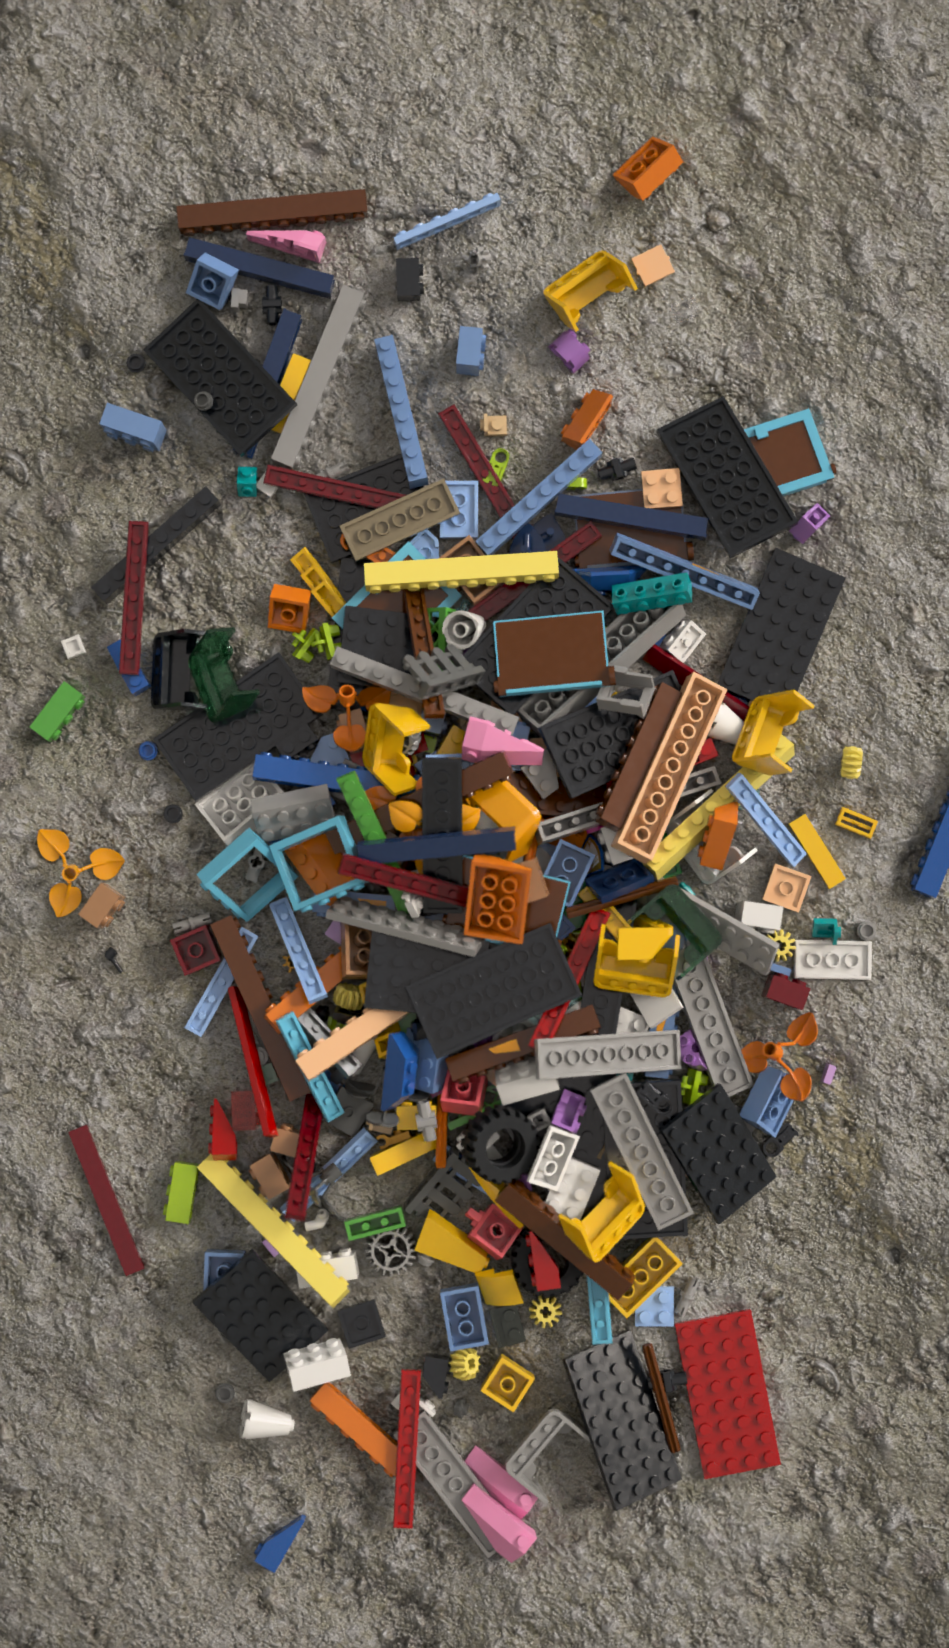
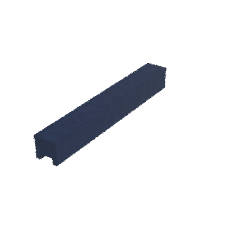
(264, 268)
(280, 351)
(631, 517)
(438, 845)

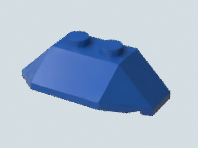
(604, 578)
(400, 1070)

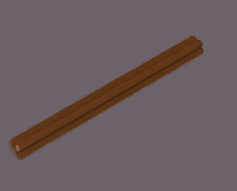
(595, 905)
(661, 1398)

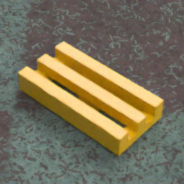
(871, 829)

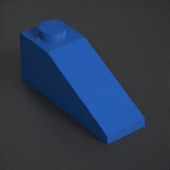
(136, 683)
(275, 1546)

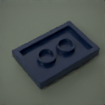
(619, 880)

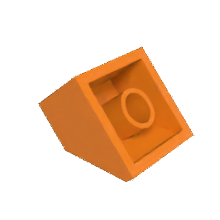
(289, 608)

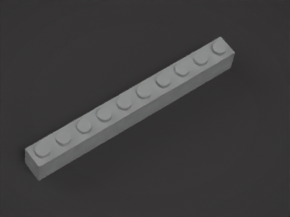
(318, 378)
(404, 685)
(585, 818)

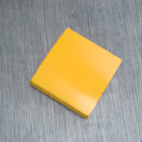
(499, 1288)

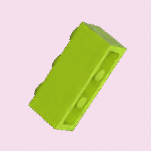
(181, 1192)

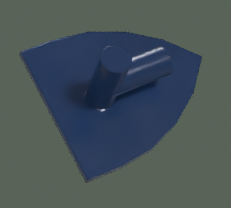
(549, 531)
(527, 541)

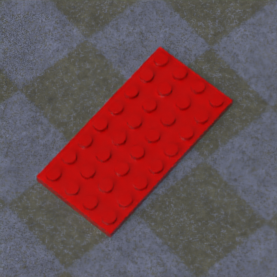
(727, 1394)

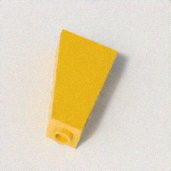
(401, 1153)
(449, 1244)

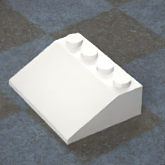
(230, 804)

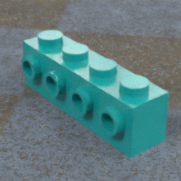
(652, 593)

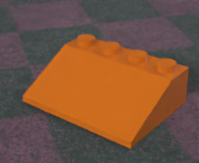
(318, 865)
(497, 899)

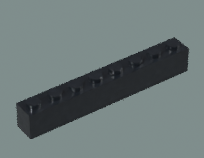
(161, 541)

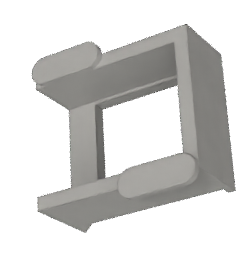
(632, 680)

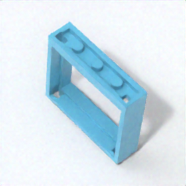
(337, 822)
(226, 860)

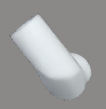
(319, 1221)

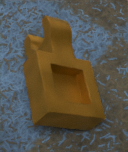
(399, 1136)

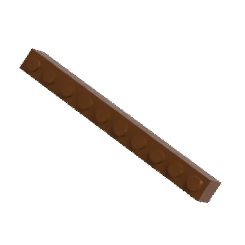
(272, 212)
(473, 778)
(257, 1001)

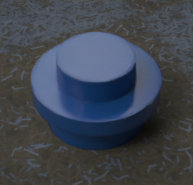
(148, 750)

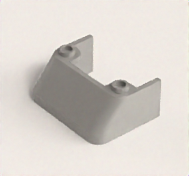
(520, 1462)

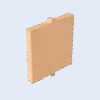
(653, 265)

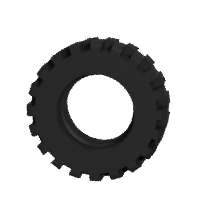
(516, 1160)
(520, 1264)

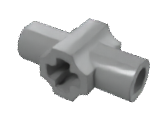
(253, 873)
(426, 1120)

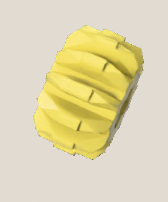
(851, 762)
(786, 944)
(348, 996)
(539, 1314)
(464, 1364)

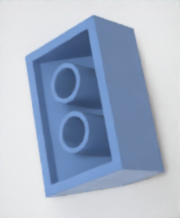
(766, 1103)

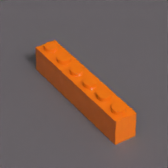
(297, 1001)
(357, 1425)

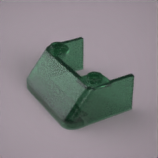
(214, 677)
(688, 919)

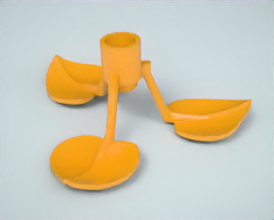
(407, 814)
(63, 897)

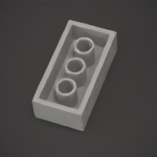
(291, 812)

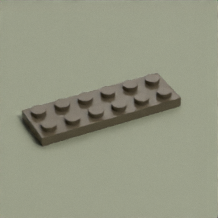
(399, 520)

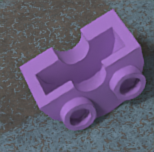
(570, 350)
(689, 1052)
(568, 1110)

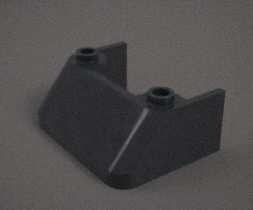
(171, 670)

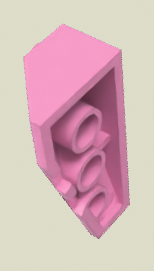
(297, 243)
(486, 740)
(499, 1483)
(502, 1528)

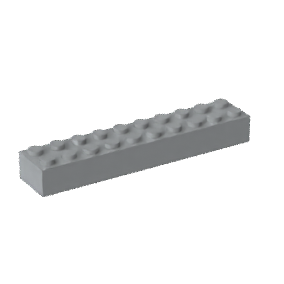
(626, 642)

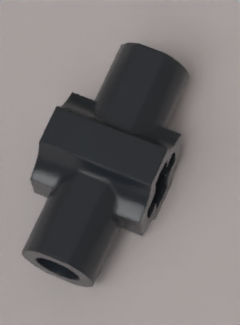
(272, 305)
(617, 469)
(670, 1380)

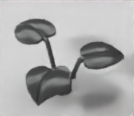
(364, 1090)
(329, 1177)

